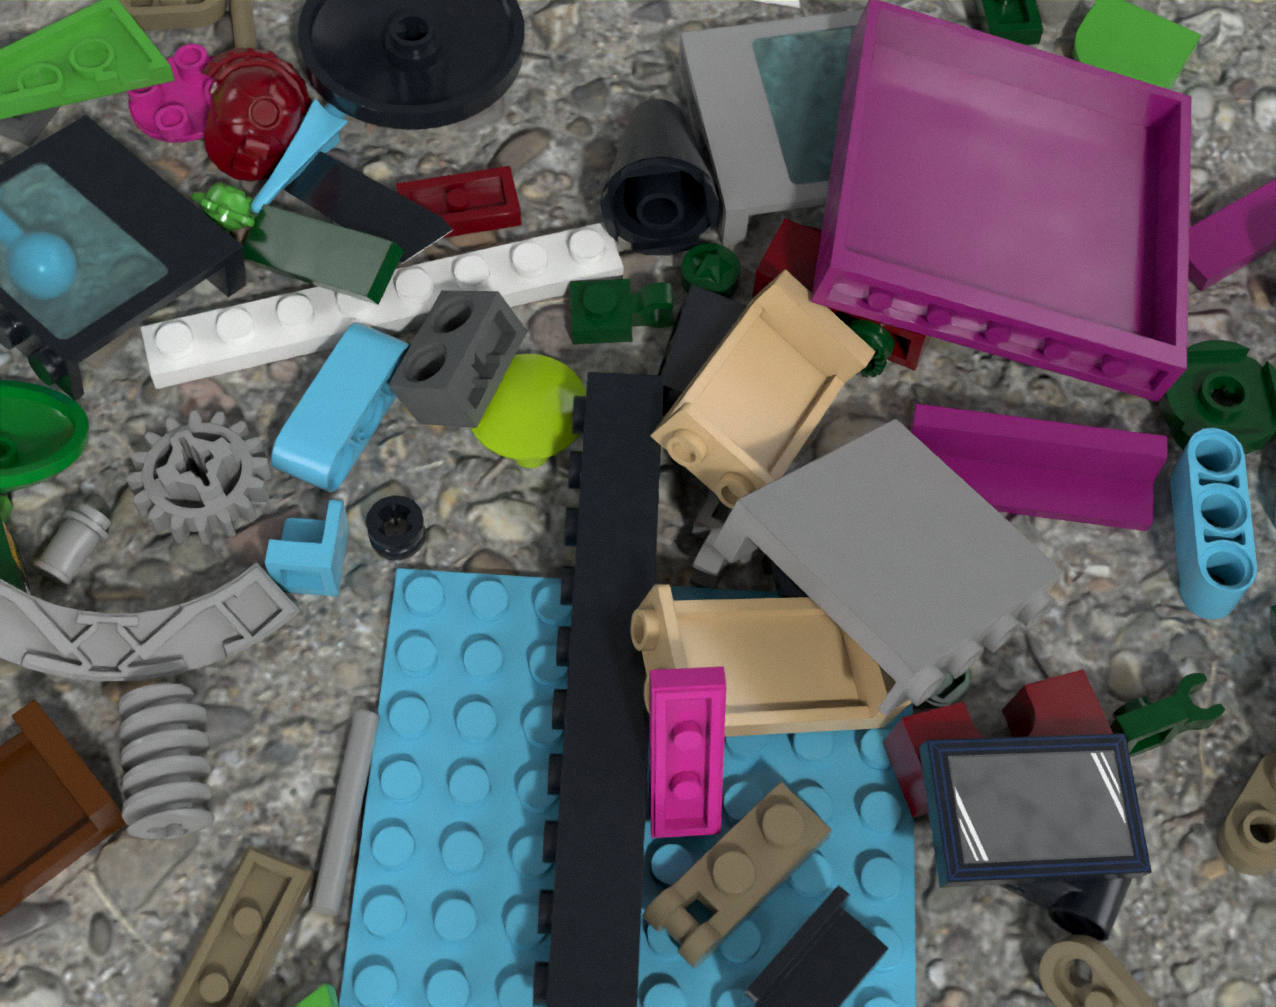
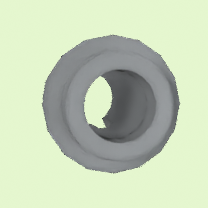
(72, 544)

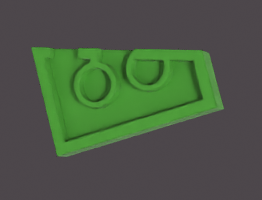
(79, 60)

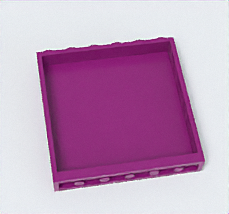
(1010, 202)

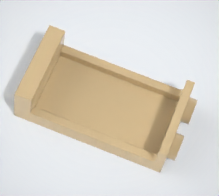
(762, 391)
(780, 658)

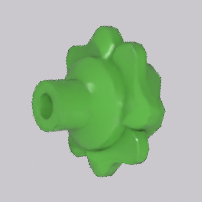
(226, 206)

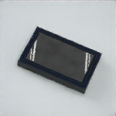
(1033, 809)

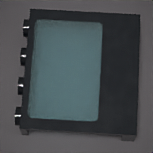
(96, 249)

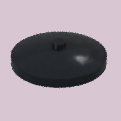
(411, 58)

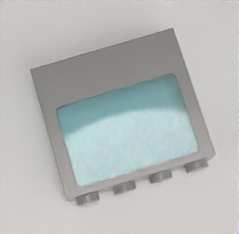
(766, 111)

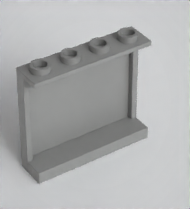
(897, 557)

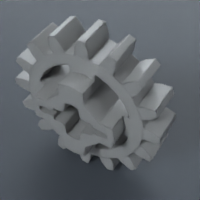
(177, 499)

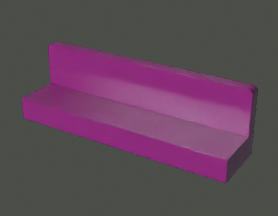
(1048, 465)

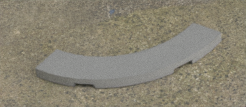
(141, 643)

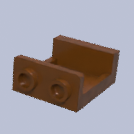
(48, 807)

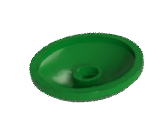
(38, 434)

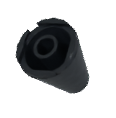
(659, 184)

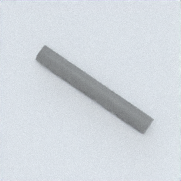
(345, 814)

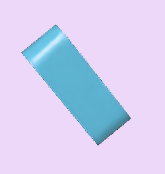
(340, 408)
(1207, 549)

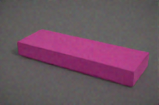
(686, 751)

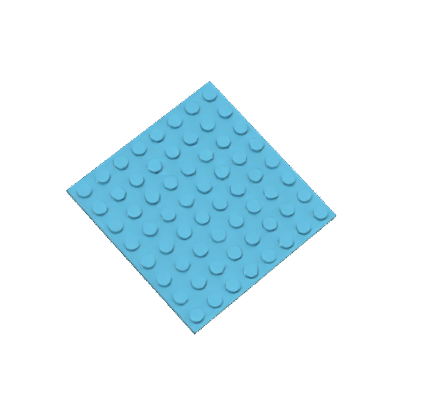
(464, 802)

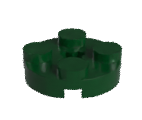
(1223, 366)

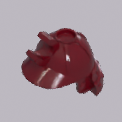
(252, 111)

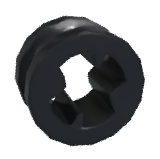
(396, 508)

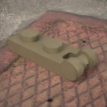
(738, 873)

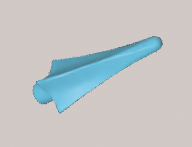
(316, 133)

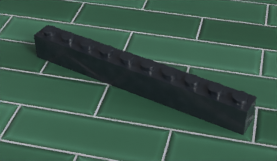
(603, 710)

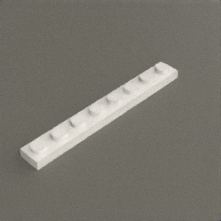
(318, 317)

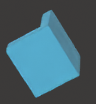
(310, 553)

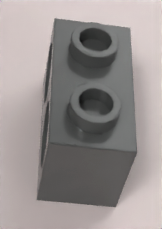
(458, 358)

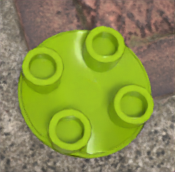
(531, 411)

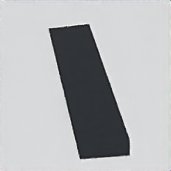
(366, 205)

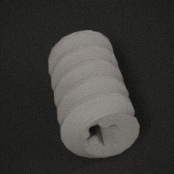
(160, 763)

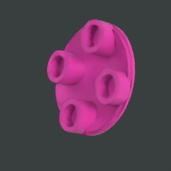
(176, 108)

